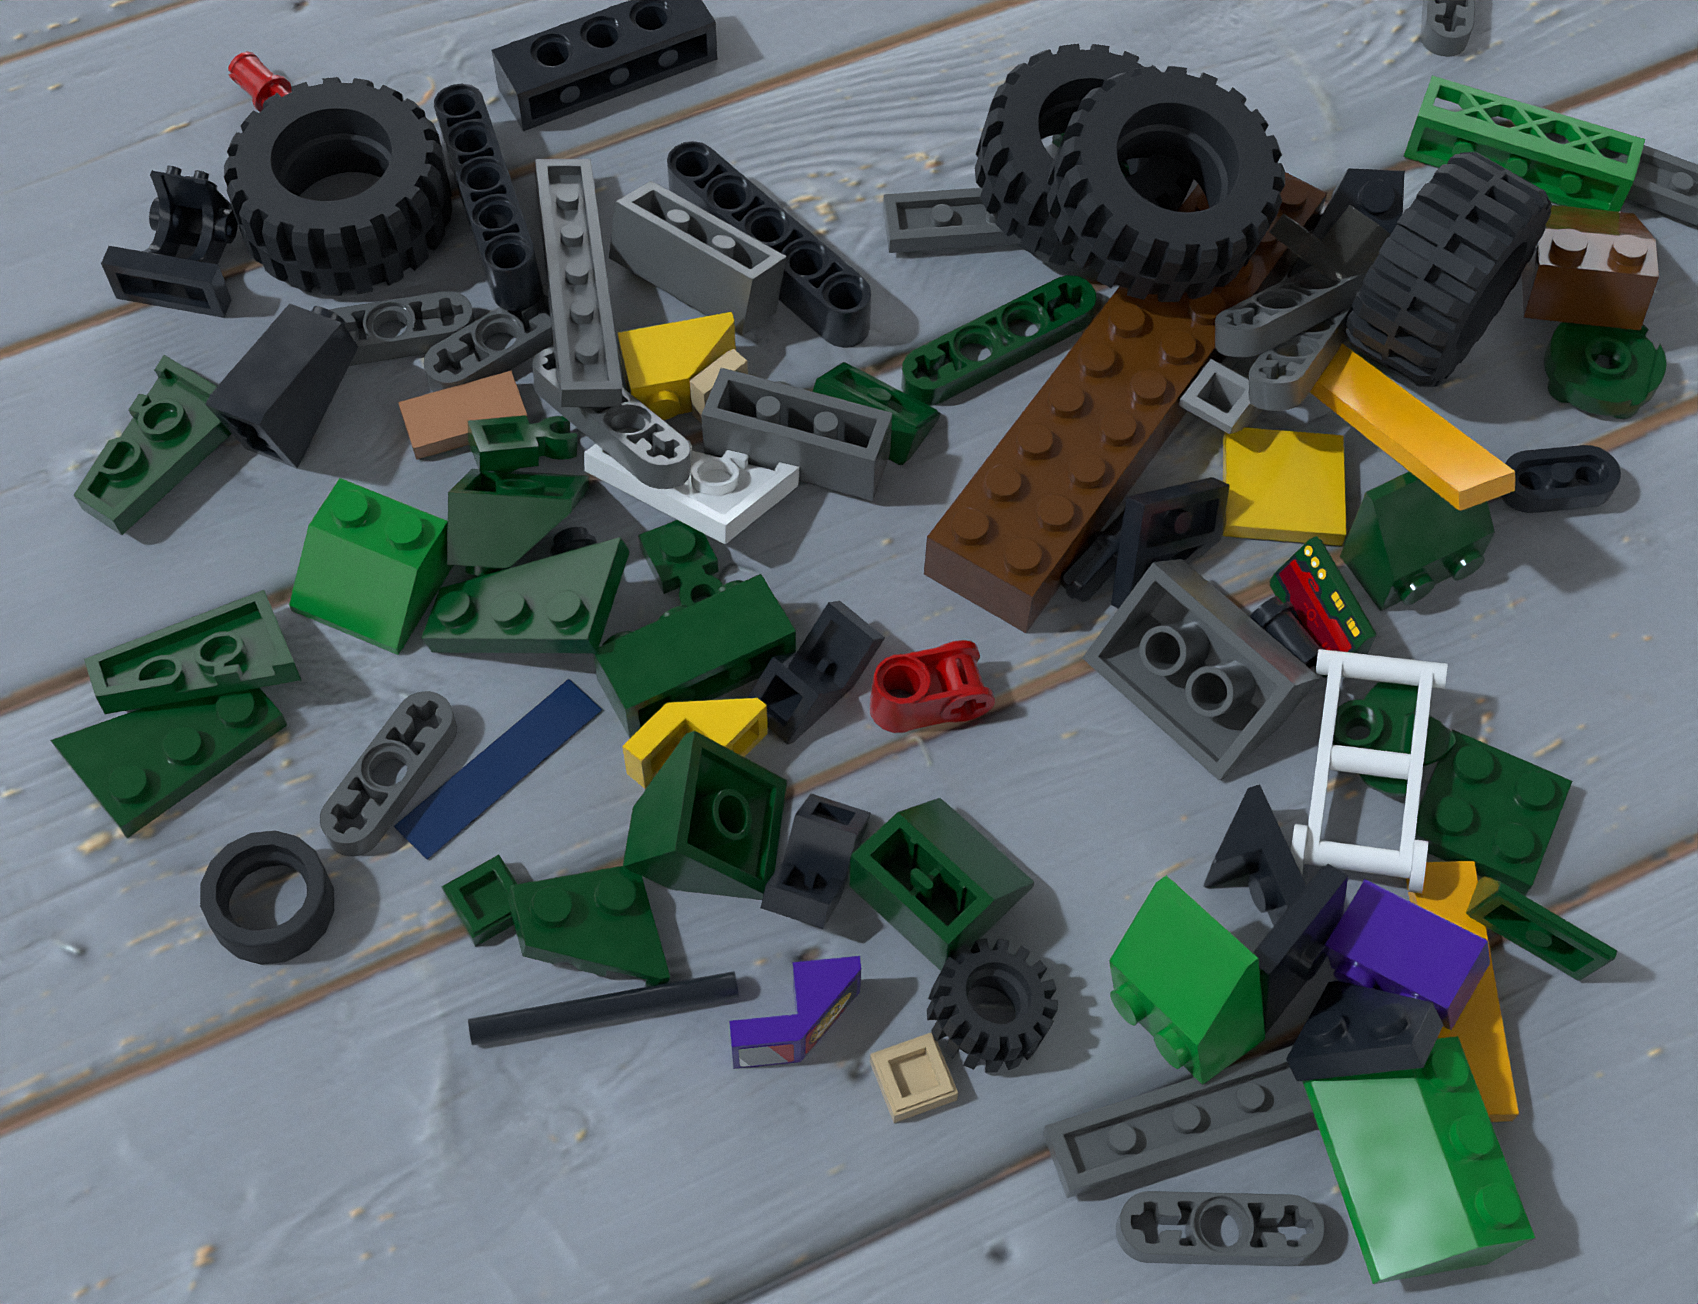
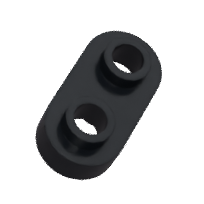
(1554, 478)

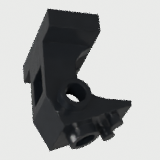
(184, 213)

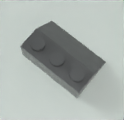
(1199, 666)

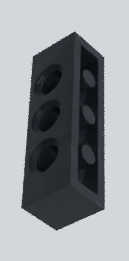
(602, 57)

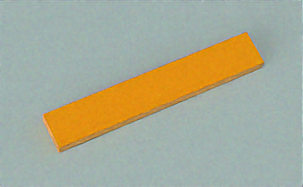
(1412, 432)

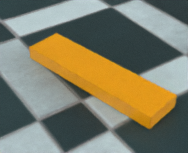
(1480, 1025)

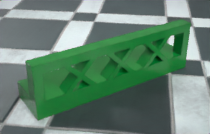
(1569, 172)

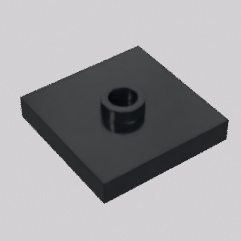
(1297, 942)

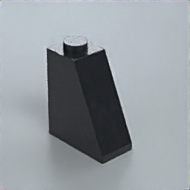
(285, 383)

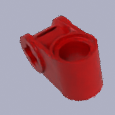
(941, 685)

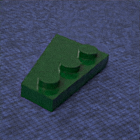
(532, 607)
(197, 658)

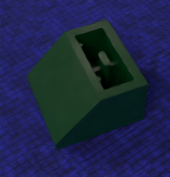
(936, 879)

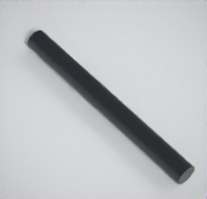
(603, 1008)

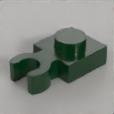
(514, 443)
(681, 560)

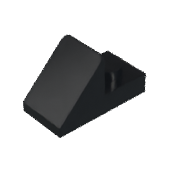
(1258, 848)

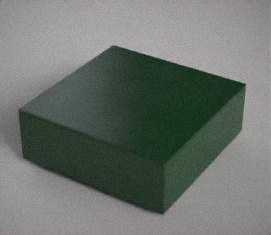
(482, 899)

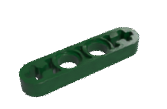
(993, 333)

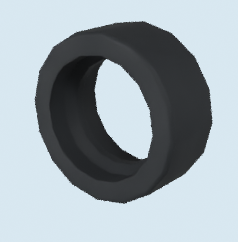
(247, 856)

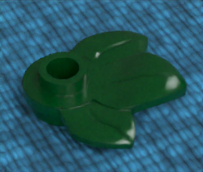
(1390, 718)

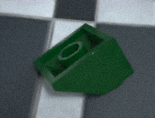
(505, 514)
(707, 822)

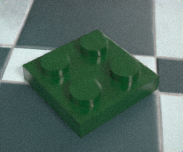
(1491, 811)

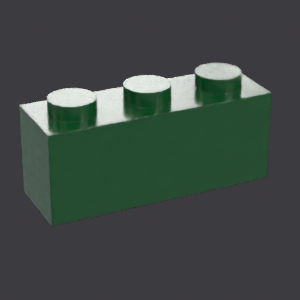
(694, 651)

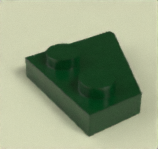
(592, 922)

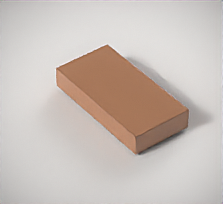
(441, 418)

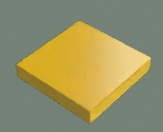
(1284, 485)

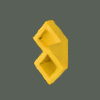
(730, 722)

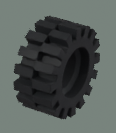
(1013, 979)

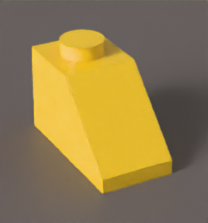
(667, 356)

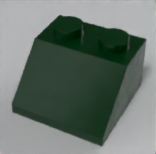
(1412, 540)

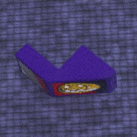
(820, 996)

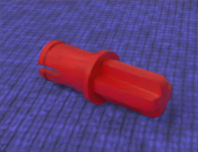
(257, 79)

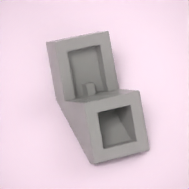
(1222, 394)

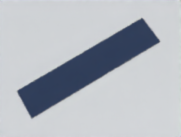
(497, 769)

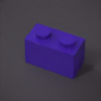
(1407, 951)

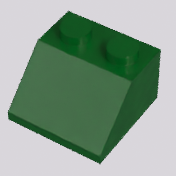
(370, 566)
(1188, 983)

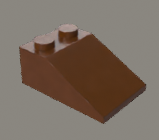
(1591, 269)

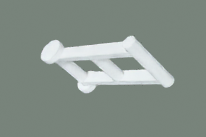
(1306, 842)

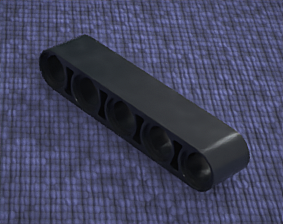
(488, 197)
(815, 279)

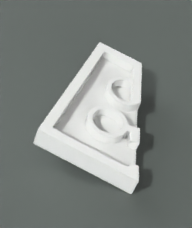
(718, 496)

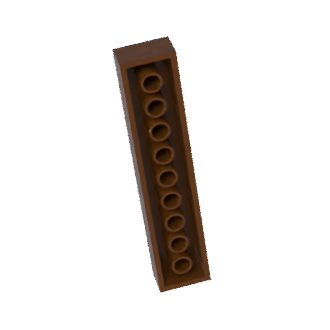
(1091, 434)

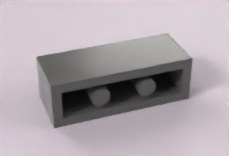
(696, 256)
(826, 437)

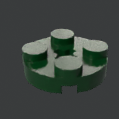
(1599, 390)

